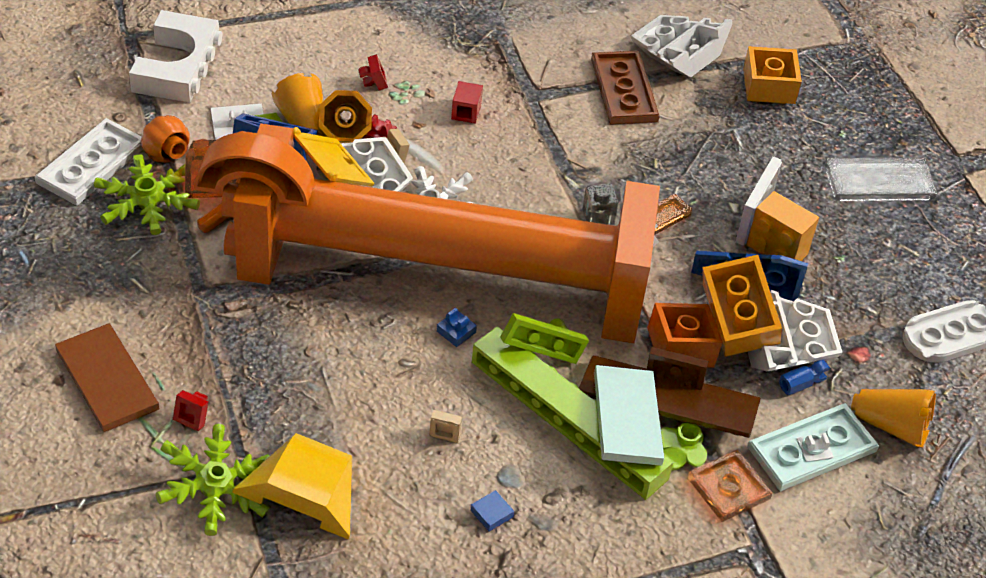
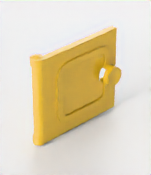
(332, 159)

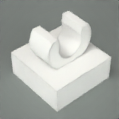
(815, 444)

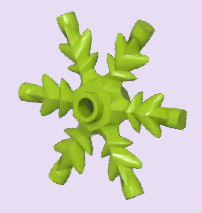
(145, 194)
(211, 479)

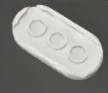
(947, 332)

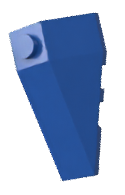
(781, 272)

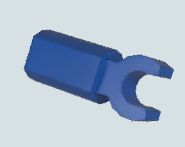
(803, 377)

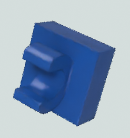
(456, 327)

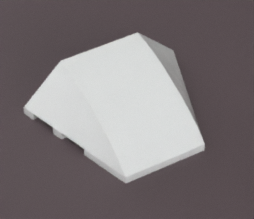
(683, 43)
(377, 160)
(805, 337)

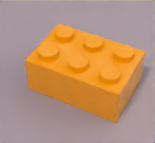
(742, 305)

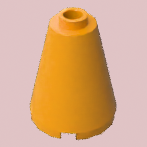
(299, 100)
(897, 411)

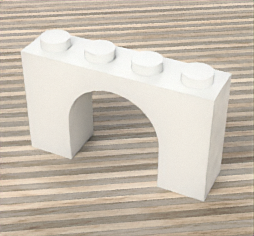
(179, 78)

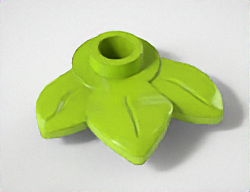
(682, 449)

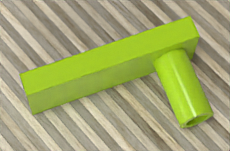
(545, 338)

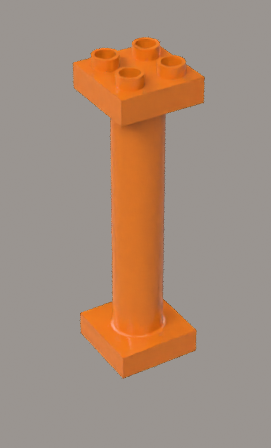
(451, 236)

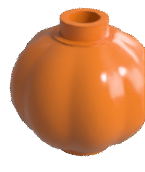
(165, 134)

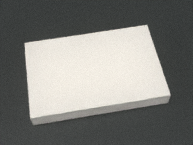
(761, 191)

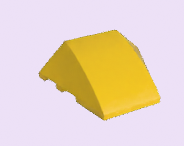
(306, 479)

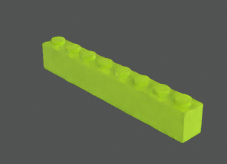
(561, 406)

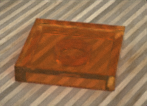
(729, 485)

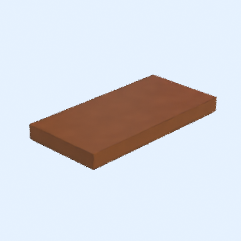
(625, 87)
(107, 377)

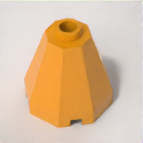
(343, 129)

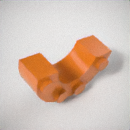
(257, 158)

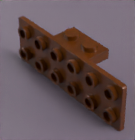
(684, 394)

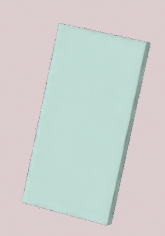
(628, 415)
(782, 456)

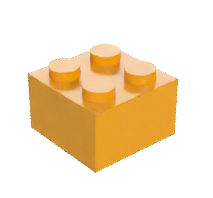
(772, 75)
(782, 228)

